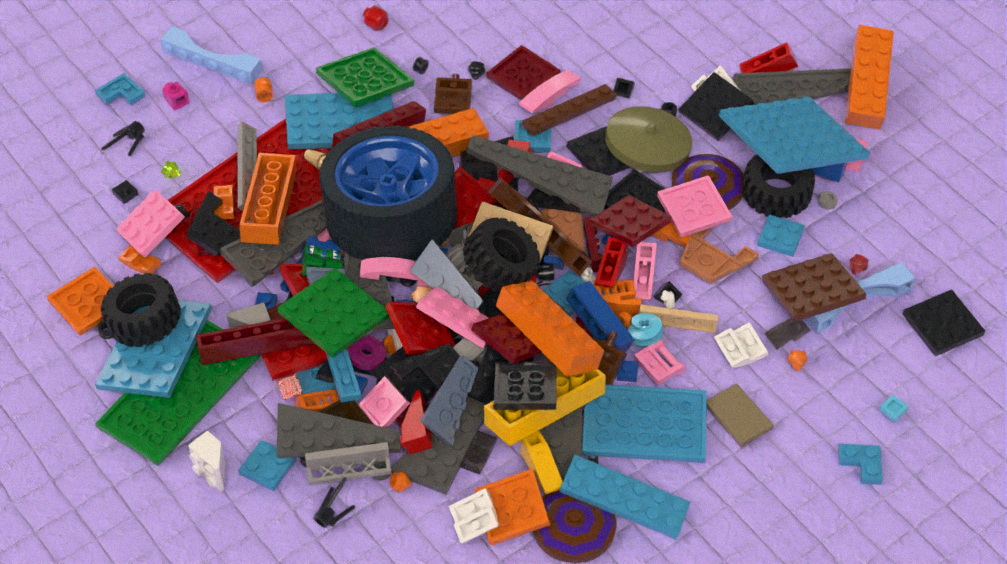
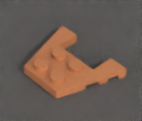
(569, 223)
(711, 262)

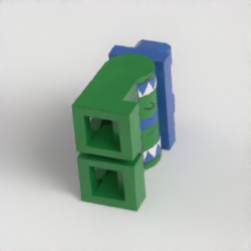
(320, 254)

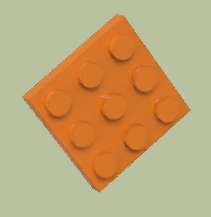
(81, 300)
(517, 506)

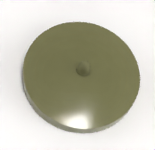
(648, 139)

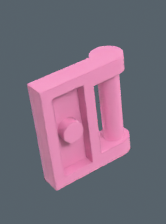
(655, 365)

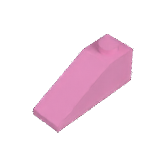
(644, 270)

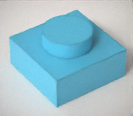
(893, 408)

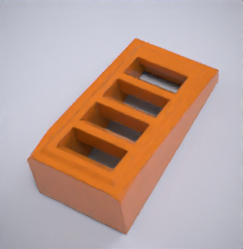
(626, 289)
(305, 400)

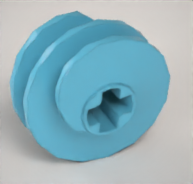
(645, 329)

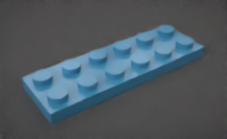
(625, 496)

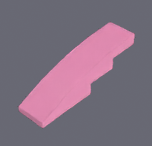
(547, 92)

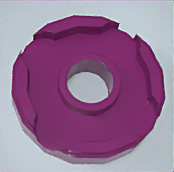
(365, 361)

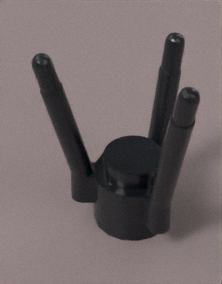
(133, 131)
(545, 273)
(325, 514)

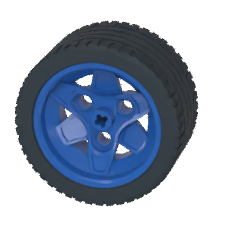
(388, 192)

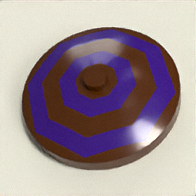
(722, 171)
(576, 529)

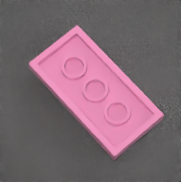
(452, 313)

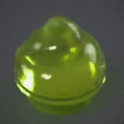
(171, 169)

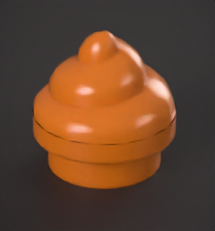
(625, 318)
(389, 345)
(797, 359)
(400, 481)

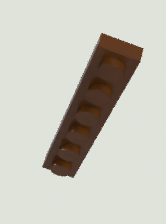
(569, 109)

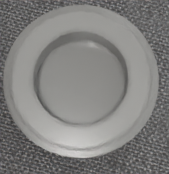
(827, 200)

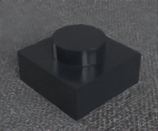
(125, 192)

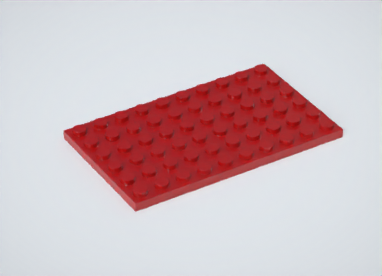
(304, 193)

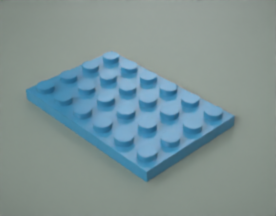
(316, 117)
(156, 367)
(646, 424)

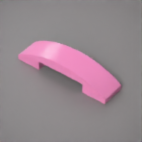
(389, 266)

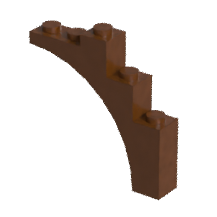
(559, 242)

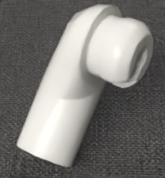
(588, 275)
(668, 298)

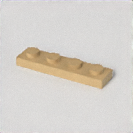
(683, 319)

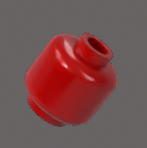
(375, 18)

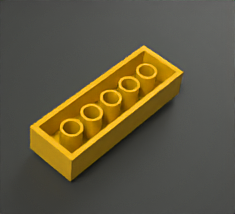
(570, 395)

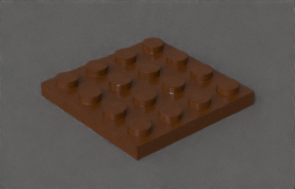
(813, 287)

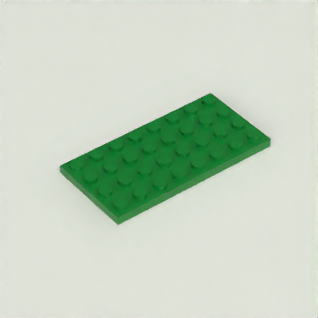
(158, 424)

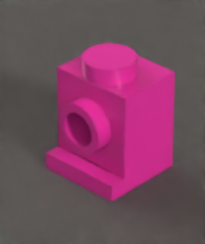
(174, 91)

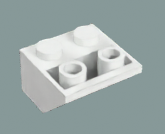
(208, 460)

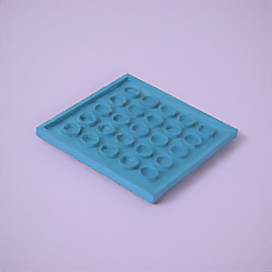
(793, 134)

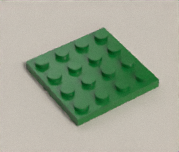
(364, 76)
(333, 312)

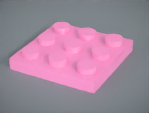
(694, 206)
(150, 223)

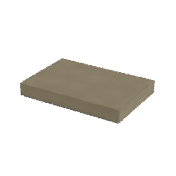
(739, 415)

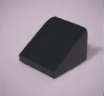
(624, 87)
(668, 286)

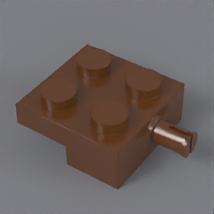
(452, 94)
(611, 359)

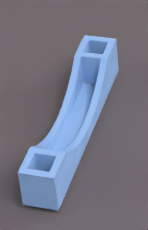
(240, 66)
(889, 282)

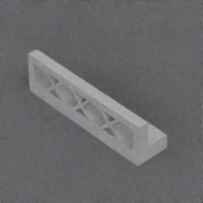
(348, 459)

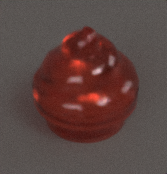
(858, 263)

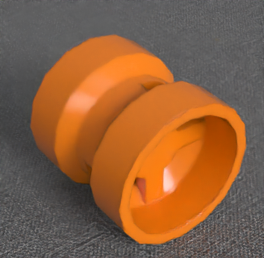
(263, 89)

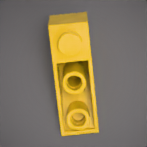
(539, 457)

